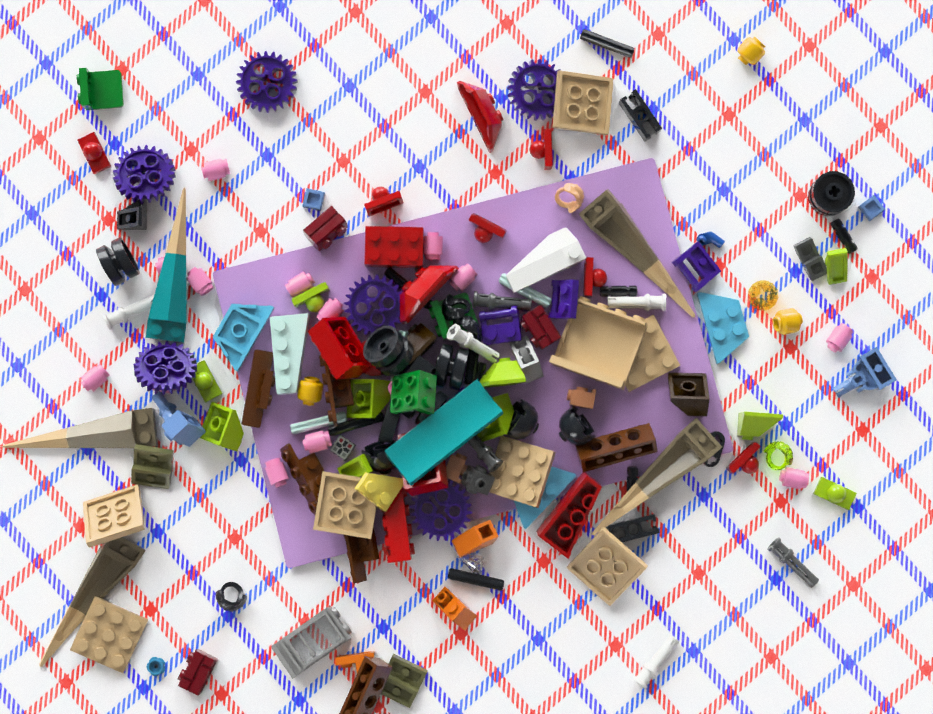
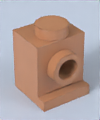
(581, 397)
(456, 467)

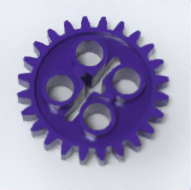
(271, 66)
(537, 73)
(141, 159)
(359, 294)
(165, 367)
(426, 521)

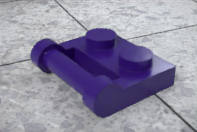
(701, 263)
(568, 293)
(500, 332)

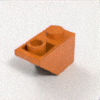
(475, 538)
(454, 608)

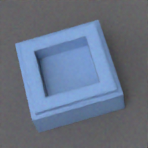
(313, 199)
(871, 208)

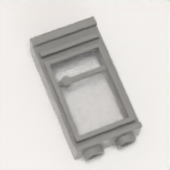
(312, 641)

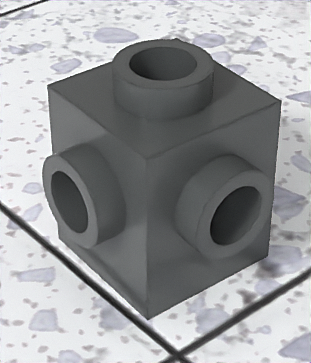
(477, 480)

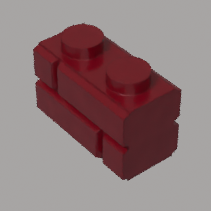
(325, 229)
(540, 328)
(197, 672)

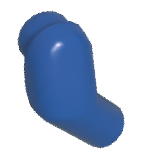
(710, 237)

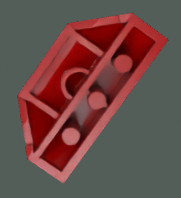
(482, 112)
(422, 289)

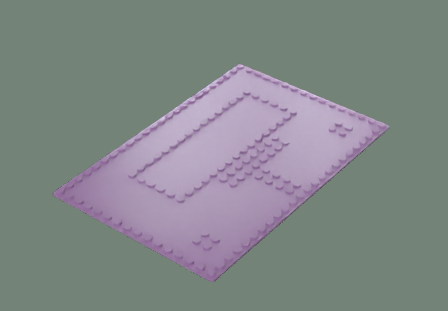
(528, 220)

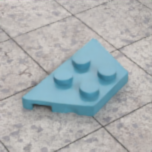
(723, 324)
(240, 331)
(556, 483)

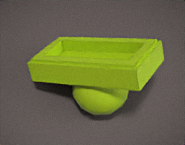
(837, 266)
(312, 297)
(206, 382)
(356, 467)
(834, 493)

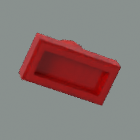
(541, 149)
(94, 153)
(382, 201)
(486, 228)
(592, 277)
(745, 460)

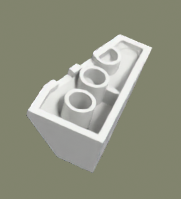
(550, 257)

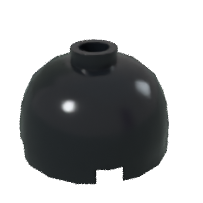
(523, 421)
(575, 427)
(377, 457)

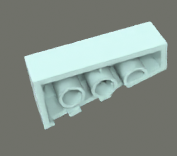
(288, 346)

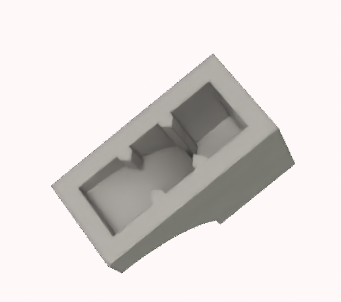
(527, 359)

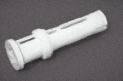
(647, 302)
(123, 314)
(466, 340)
(650, 669)

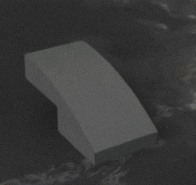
(810, 258)

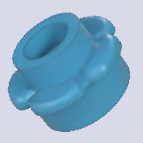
(151, 666)

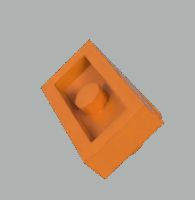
(357, 658)

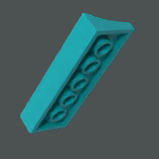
(443, 432)

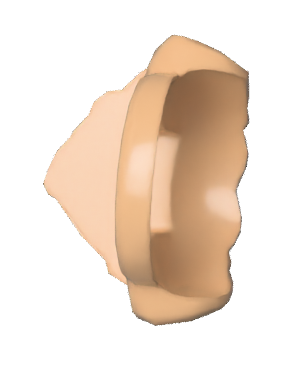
(576, 191)

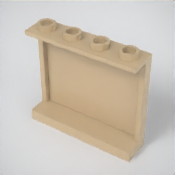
(600, 343)

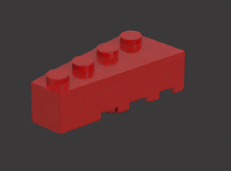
(569, 516)
(398, 530)

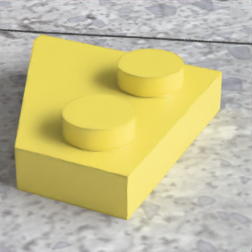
(379, 489)

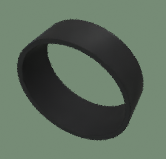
(388, 426)

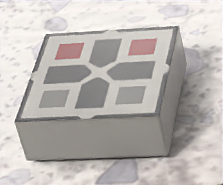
(342, 447)

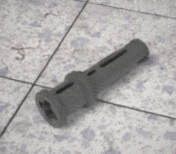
(491, 301)
(485, 454)
(786, 555)

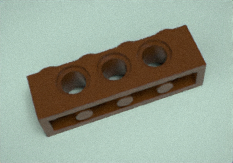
(617, 447)
(366, 686)

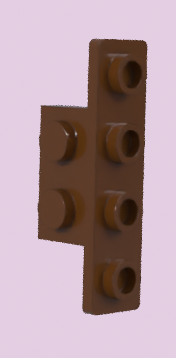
(258, 389)
(338, 393)
(306, 472)
(358, 552)

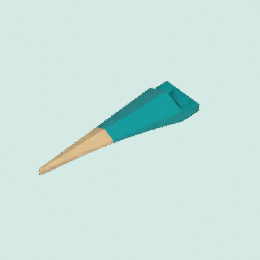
(169, 306)

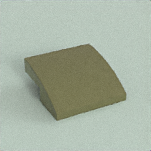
(152, 466)
(403, 680)

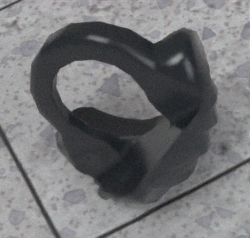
(451, 313)
(469, 324)
(227, 605)

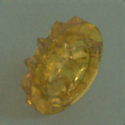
(760, 303)

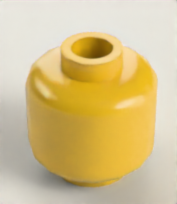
(751, 51)
(787, 321)
(310, 390)

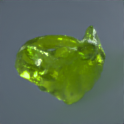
(784, 448)

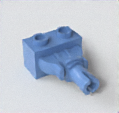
(870, 372)
(177, 425)

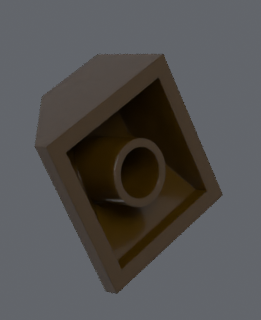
(421, 340)
(689, 392)

